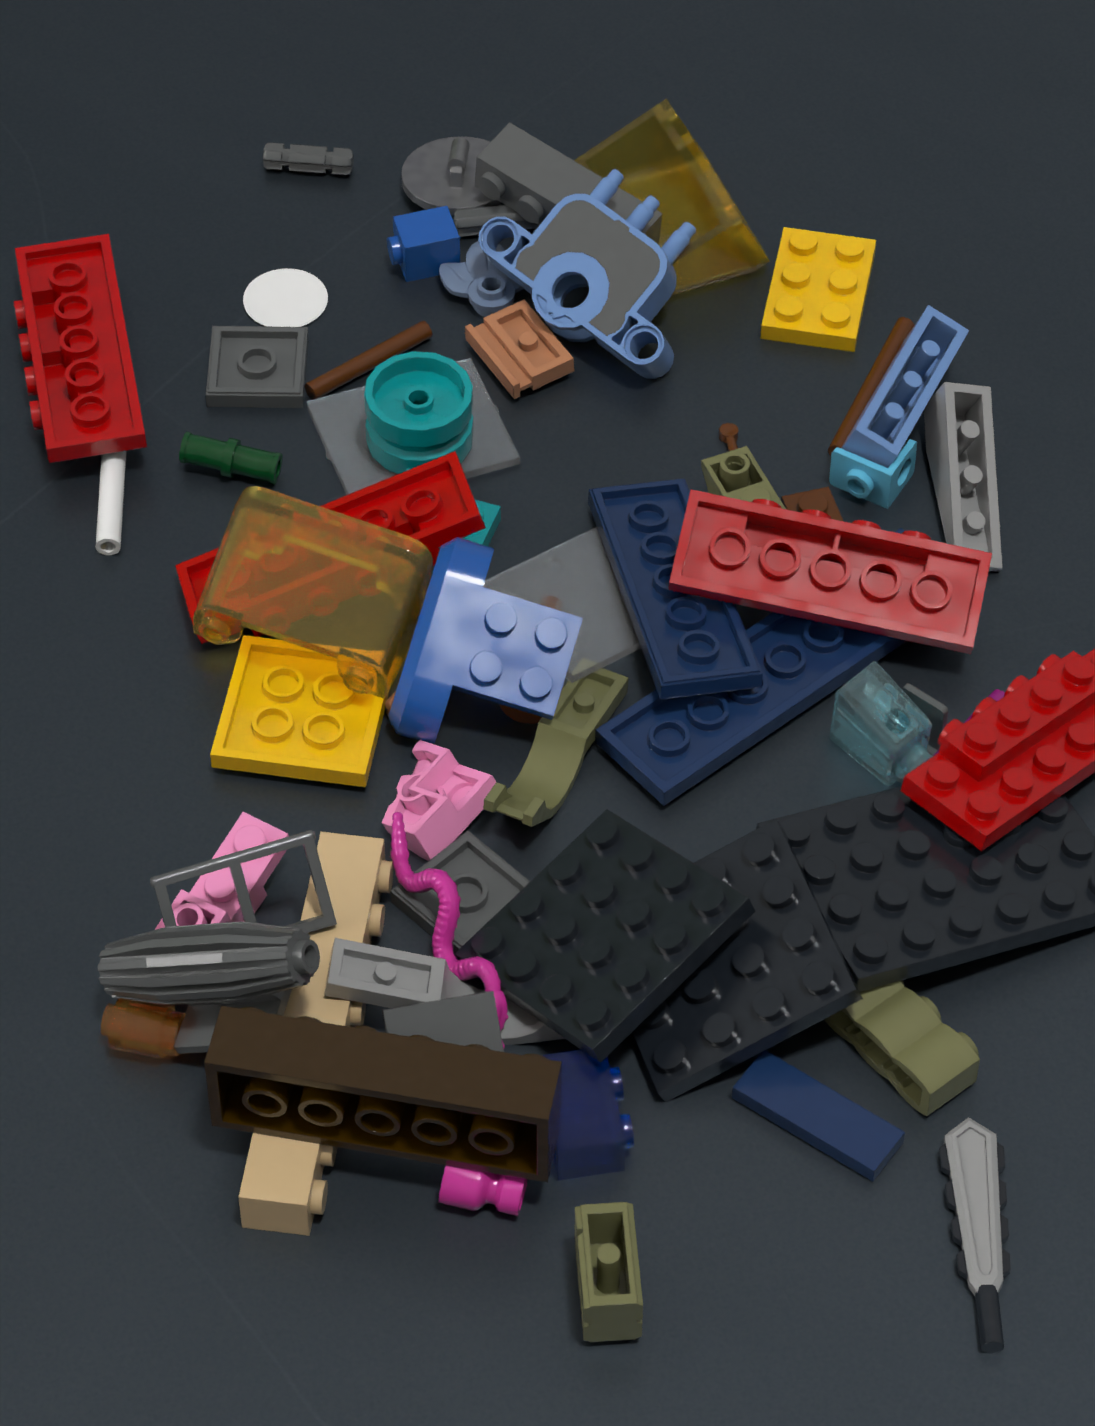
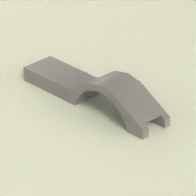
(405, 978)

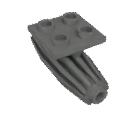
(210, 969)

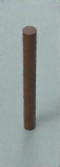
(888, 352)

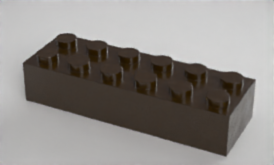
(384, 1093)

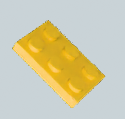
(818, 289)

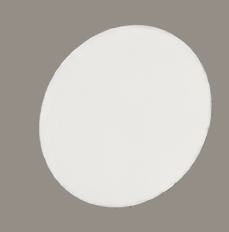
(285, 298)

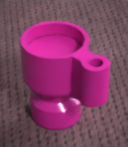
(475, 1188)

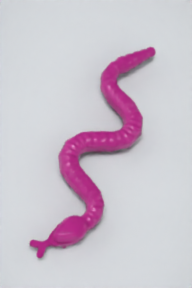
(446, 919)

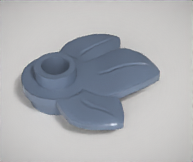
(479, 281)

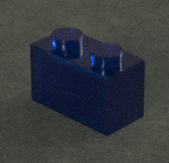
(591, 1128)

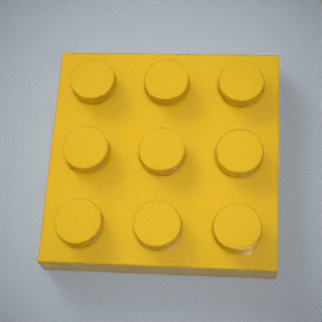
(295, 717)

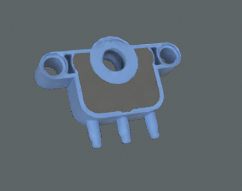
(596, 249)

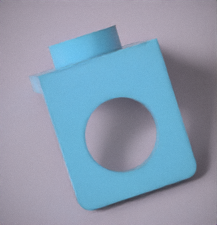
(870, 480)

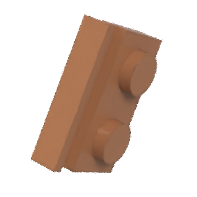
(519, 348)

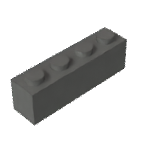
(537, 177)

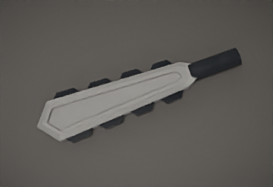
(977, 1196)

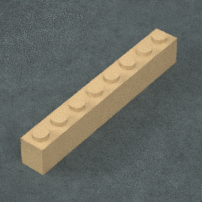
(281, 1174)

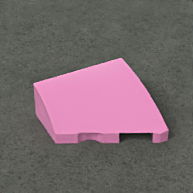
(437, 800)

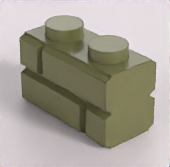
(608, 1272)

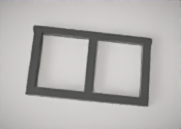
(234, 862)

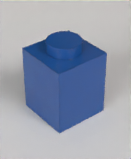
(424, 242)

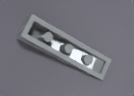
(964, 466)

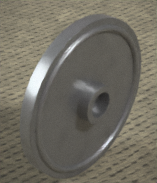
(445, 174)

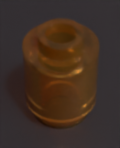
(142, 1027)

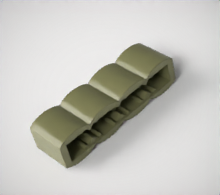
(909, 1045)

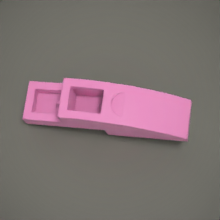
(214, 894)

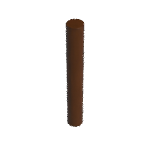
(368, 360)

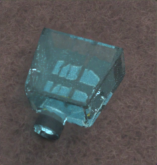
(880, 725)

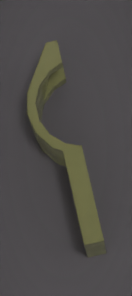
(559, 749)

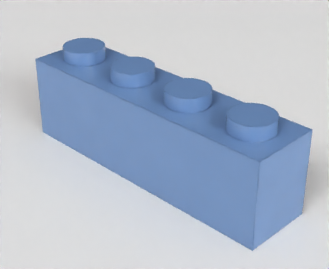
(906, 388)

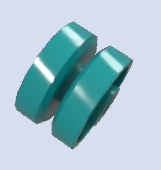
(418, 410)

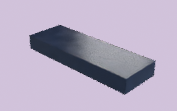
(818, 1115)

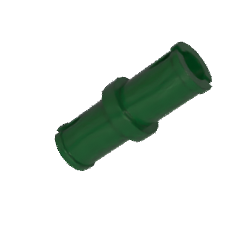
(230, 457)

